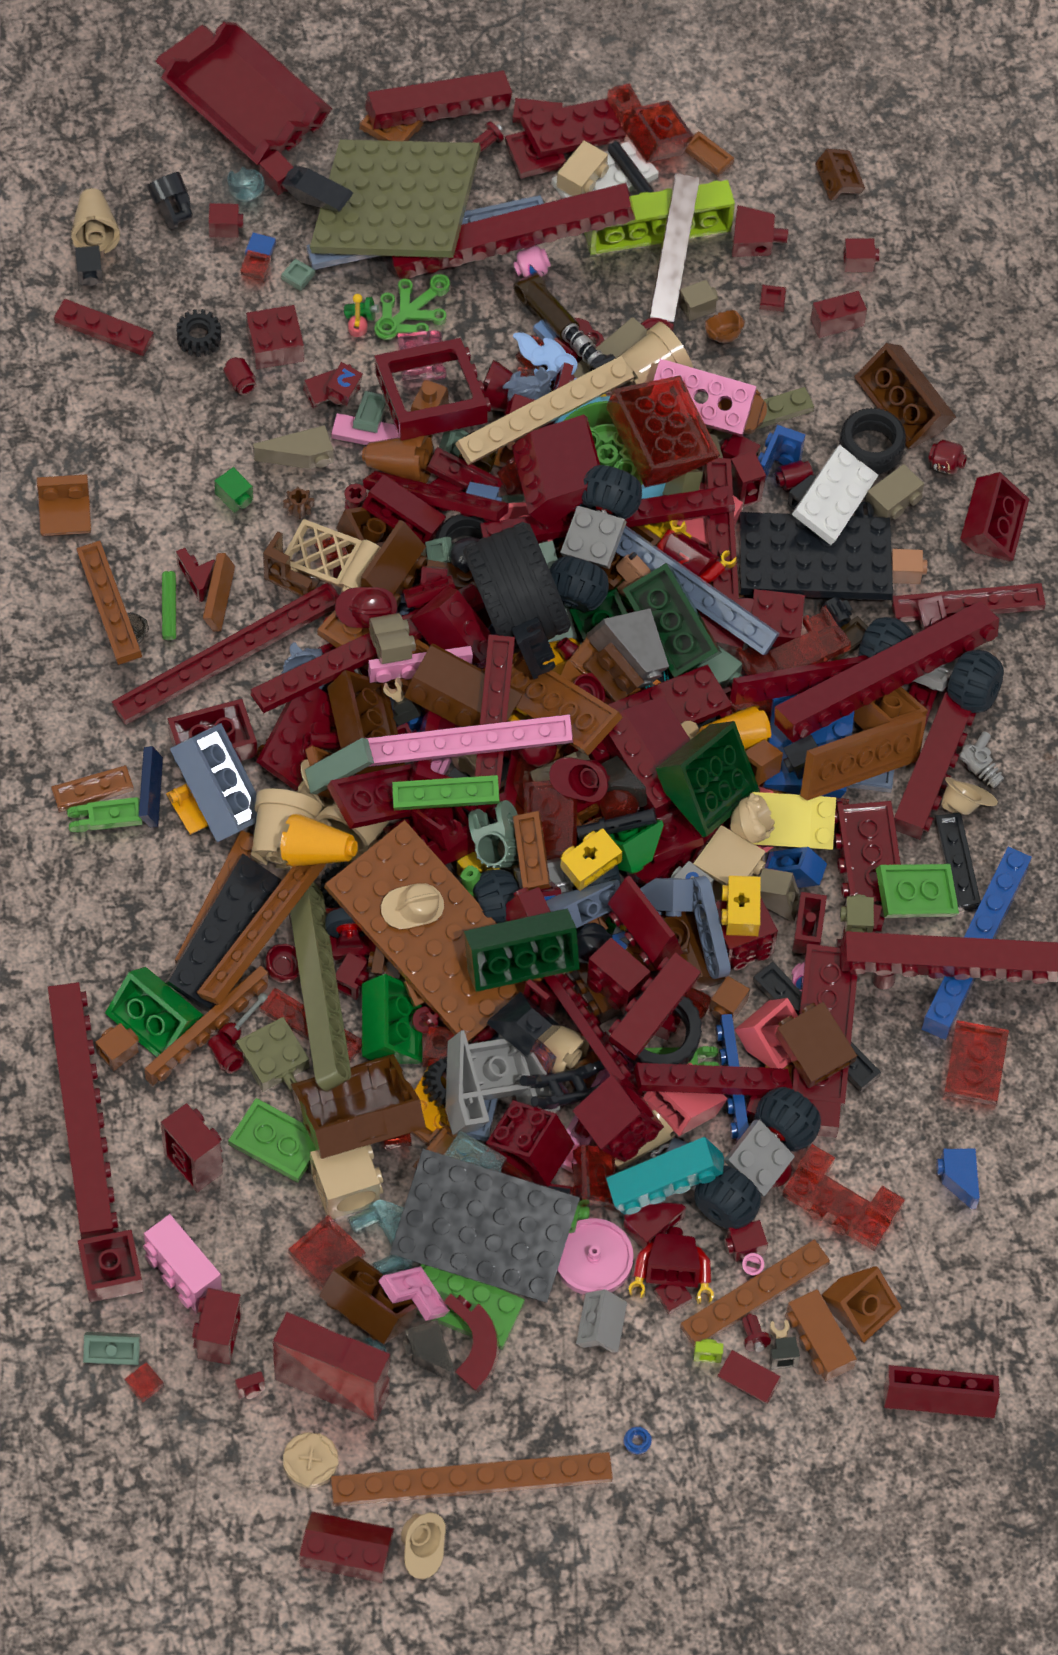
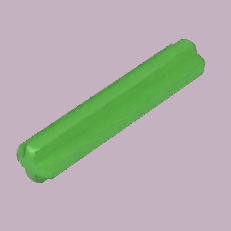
(169, 605)

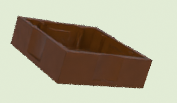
(361, 1111)

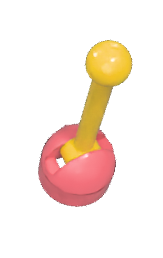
(357, 320)

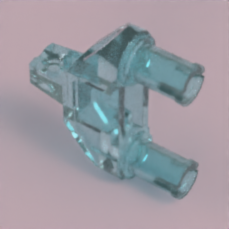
(388, 1217)

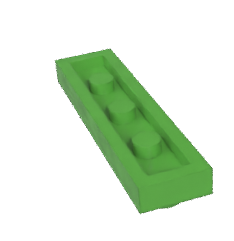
(446, 792)

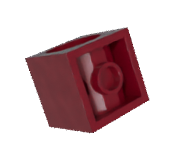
(747, 949)
(618, 1118)
(532, 1141)

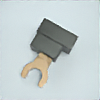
(404, 708)
(785, 1349)

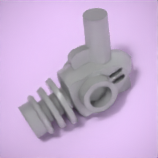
(978, 760)

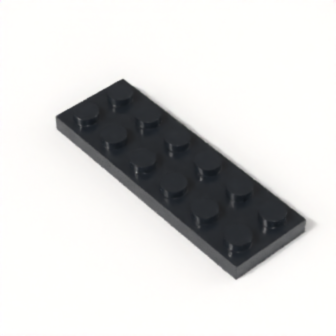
(229, 914)

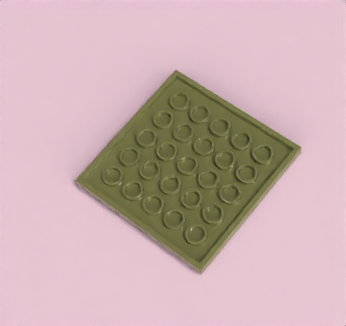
(403, 198)

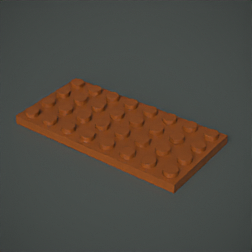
(430, 954)

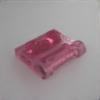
(415, 339)

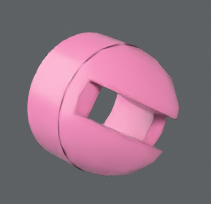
(754, 1258)

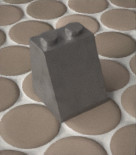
(636, 640)

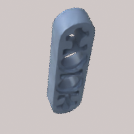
(710, 928)

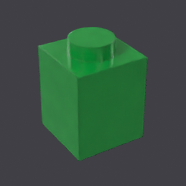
(234, 490)

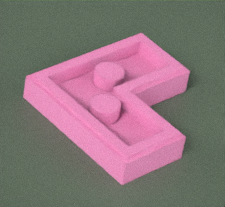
(416, 1286)

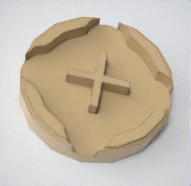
(310, 1460)

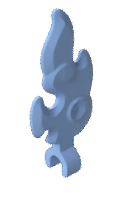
(549, 354)

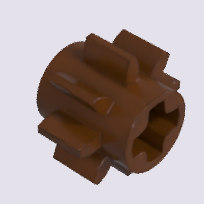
(298, 503)

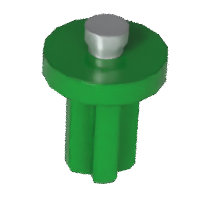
(367, 309)

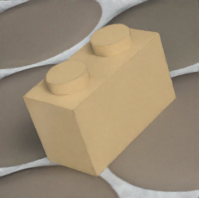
(582, 170)

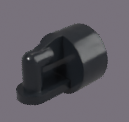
(167, 189)

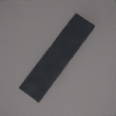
(957, 854)

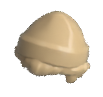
(752, 819)

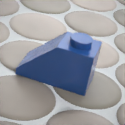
(802, 862)
(960, 1174)

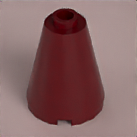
(493, 386)

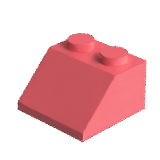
(759, 1032)

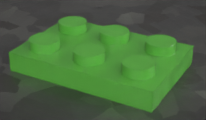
(917, 890)
(274, 1140)

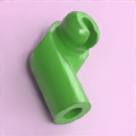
(581, 1213)

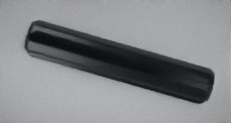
(629, 168)

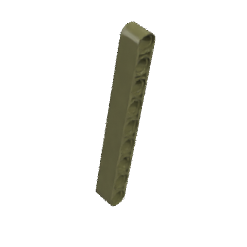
(320, 990)

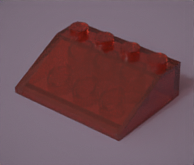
(661, 429)

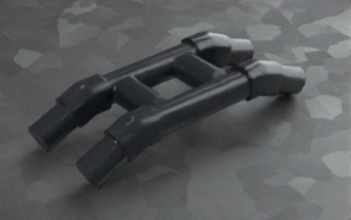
(553, 1080)

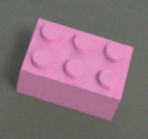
(180, 1262)

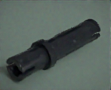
(619, 824)

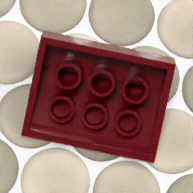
(554, 467)
(645, 740)

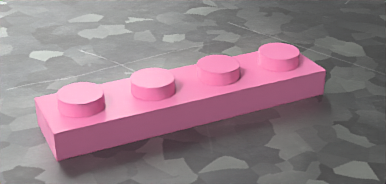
(406, 669)

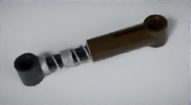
(533, 291)

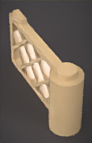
(352, 565)

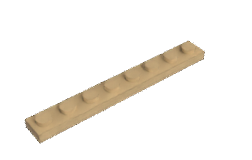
(544, 410)

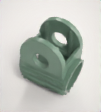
(487, 836)

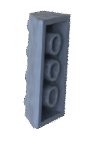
(217, 781)

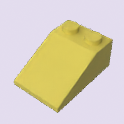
(800, 821)

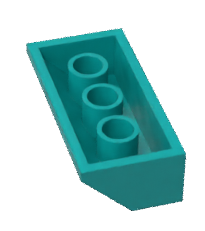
(665, 1175)

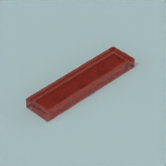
(281, 1005)

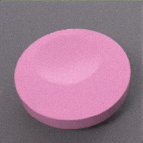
(596, 1257)

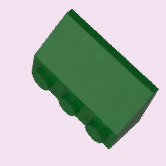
(637, 846)
(152, 1010)
(388, 1021)

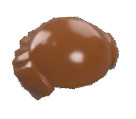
(724, 326)

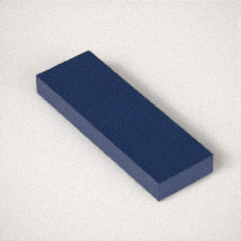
(150, 786)

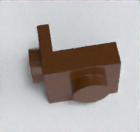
(381, 965)

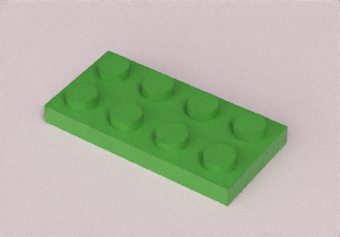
(499, 1304)

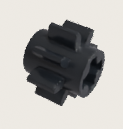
(839, 610)

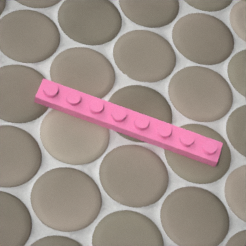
(471, 740)

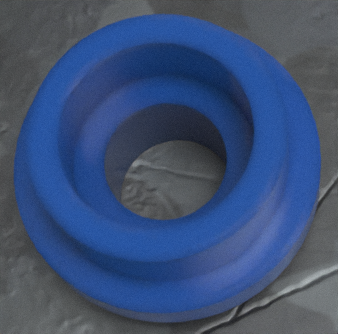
(637, 1432)

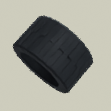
(690, 1016)

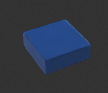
(261, 244)

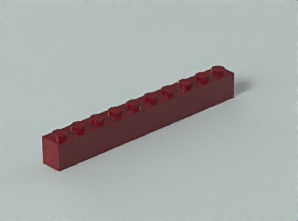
(528, 228)
(886, 671)
(949, 957)
(80, 1110)

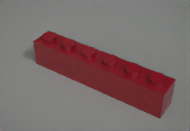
(438, 100)
(932, 768)

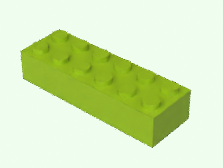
(711, 216)

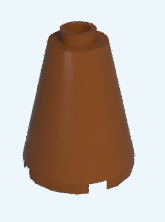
(401, 458)

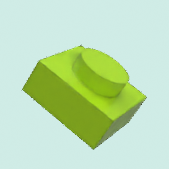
(708, 1351)

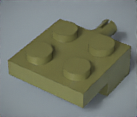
(274, 1055)

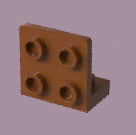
(64, 505)

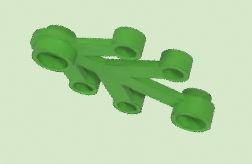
(411, 310)

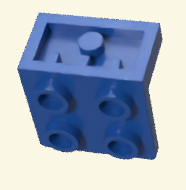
(782, 446)

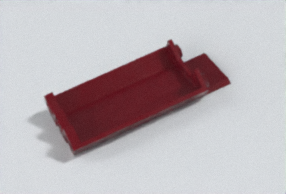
(242, 90)

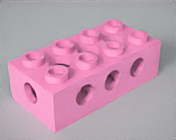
(717, 388)

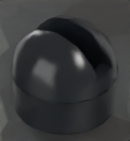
(859, 511)

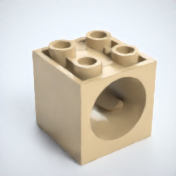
(729, 856)
(346, 1181)

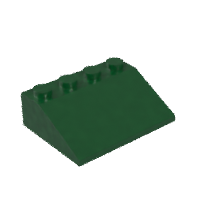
(709, 776)

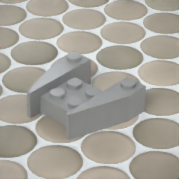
(486, 1073)

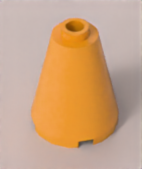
(751, 725)
(315, 843)

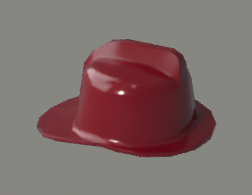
(361, 603)
(579, 778)

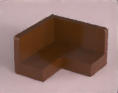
(279, 572)

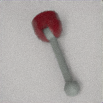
(231, 1031)

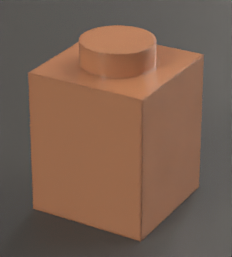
(908, 566)

